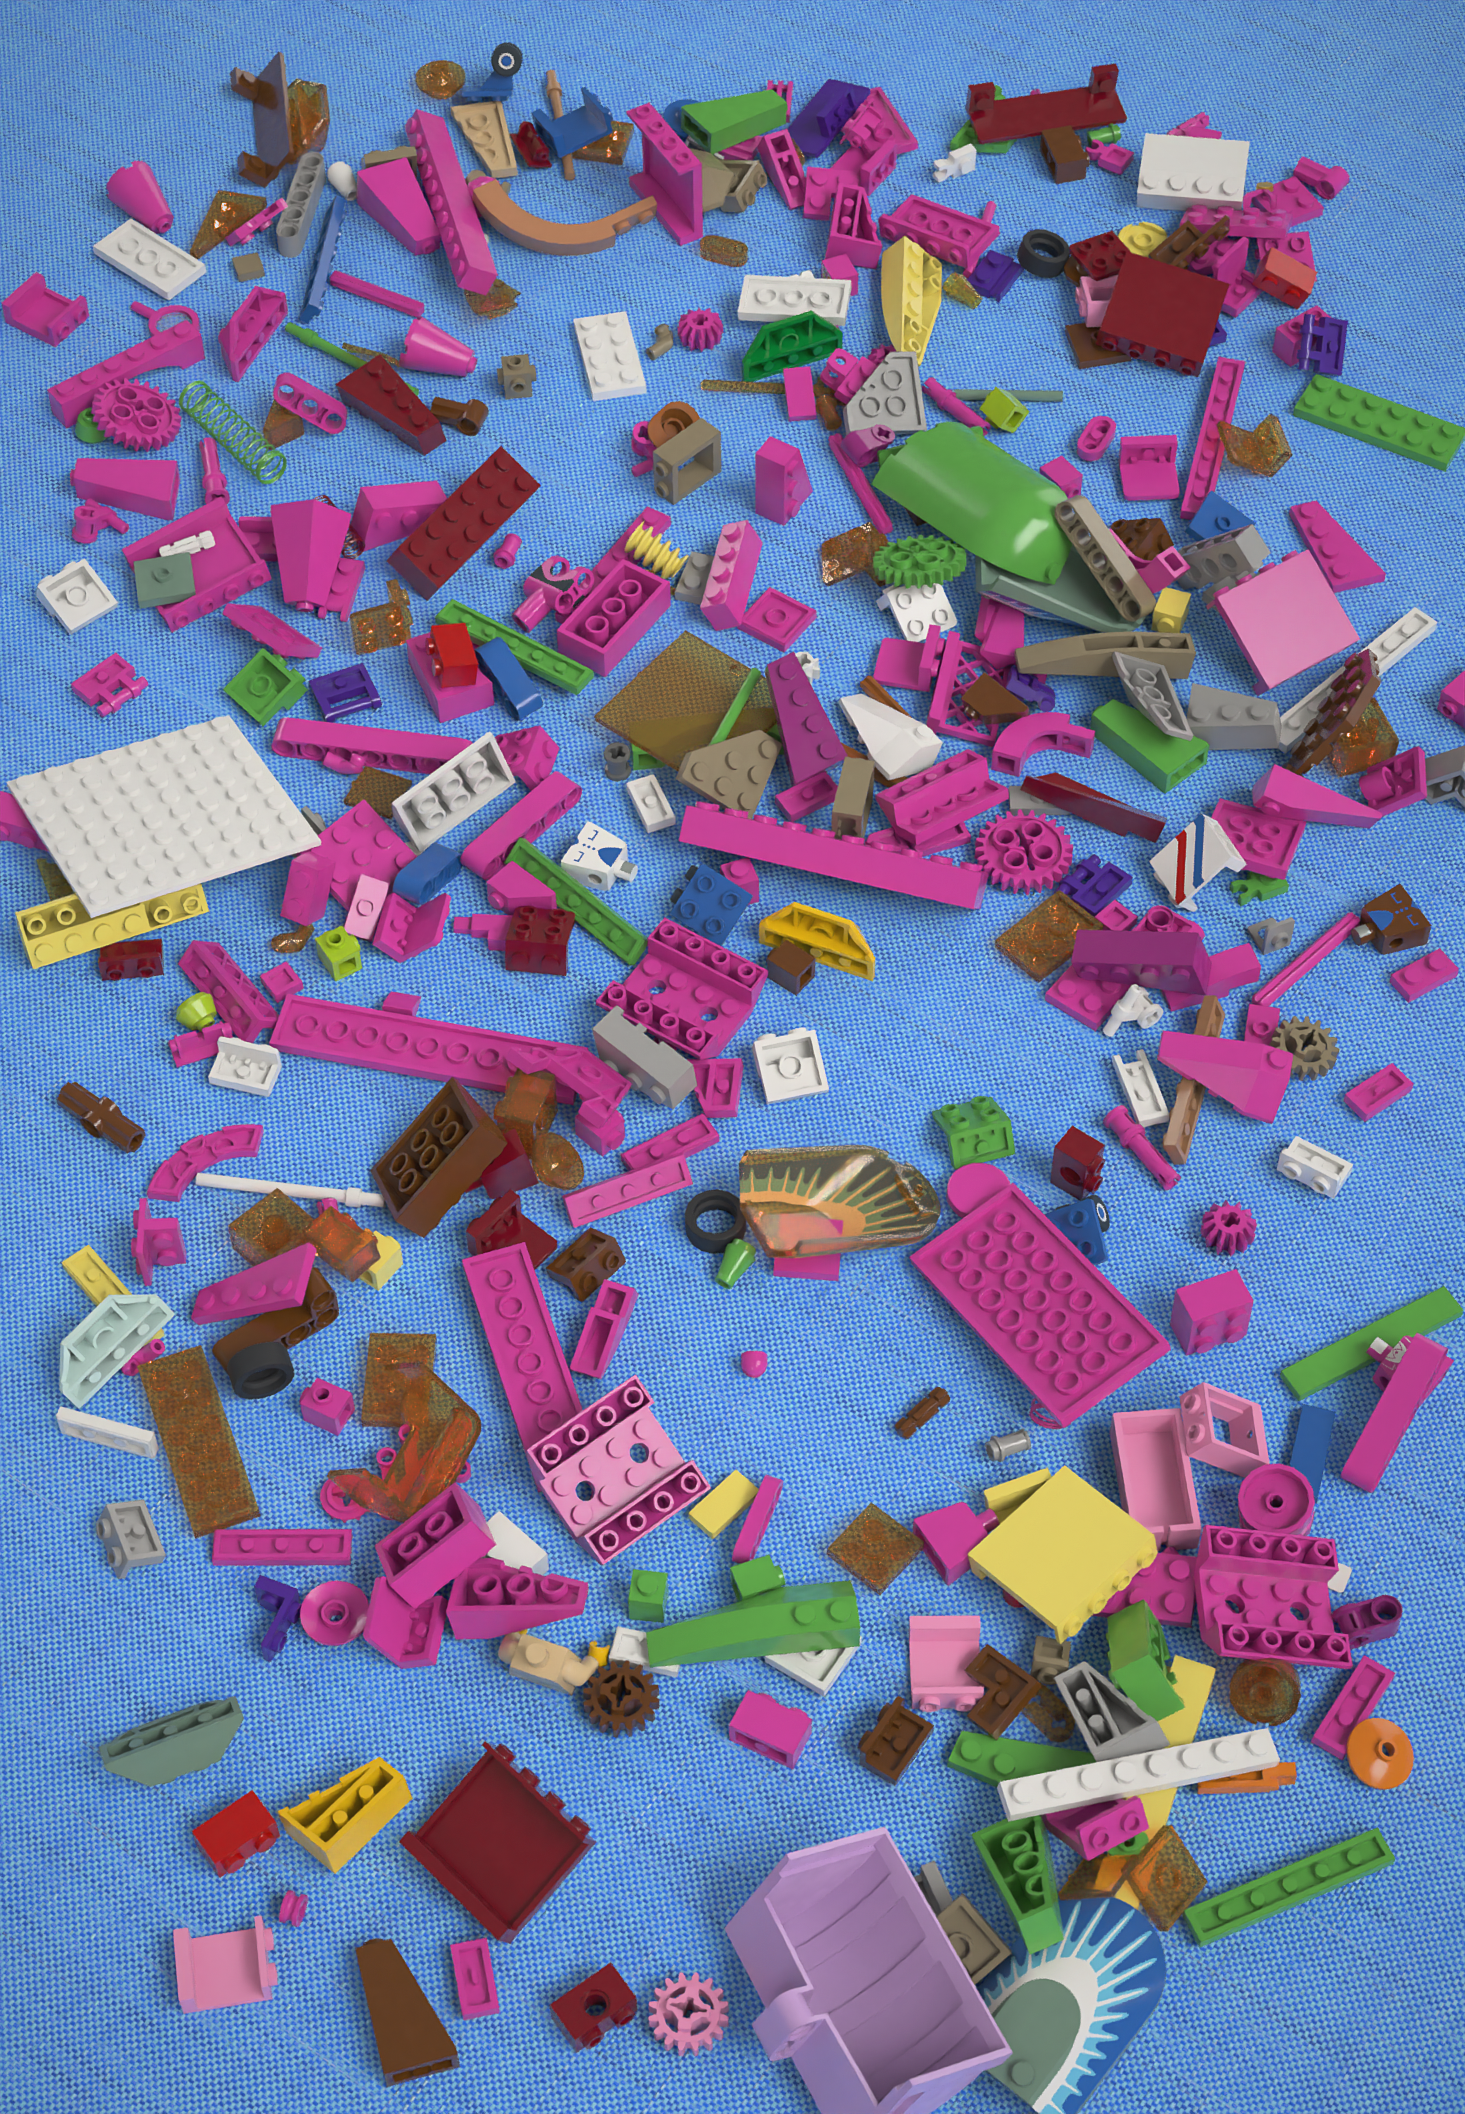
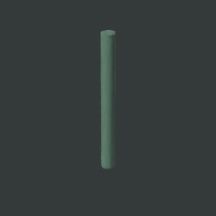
(1020, 395)

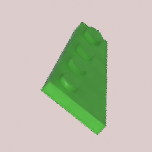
(1009, 1759)

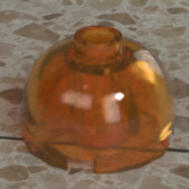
(1265, 1690)

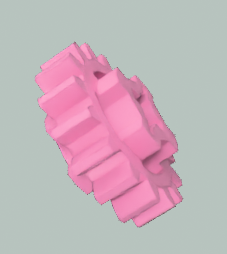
(675, 2008)

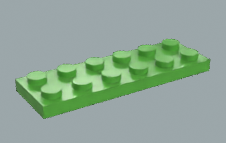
(1380, 422)

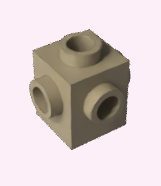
(516, 371)

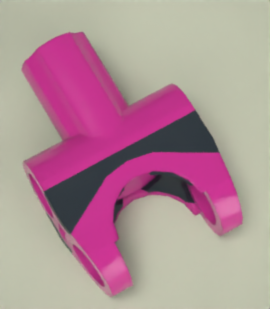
(551, 592)

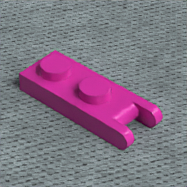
(344, 588)

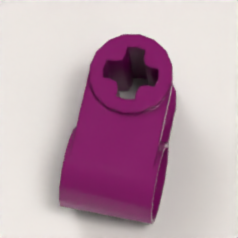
(865, 443)
(1363, 1623)

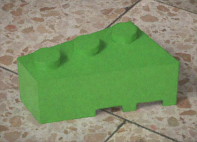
(1139, 1659)

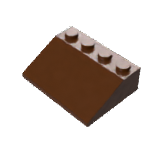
(437, 1158)

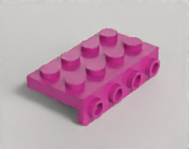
(939, 230)

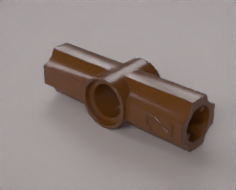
(101, 1117)

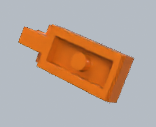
(1252, 1782)

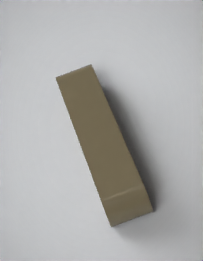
(1102, 544)

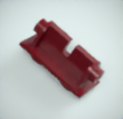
(531, 146)

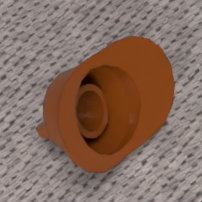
(670, 422)

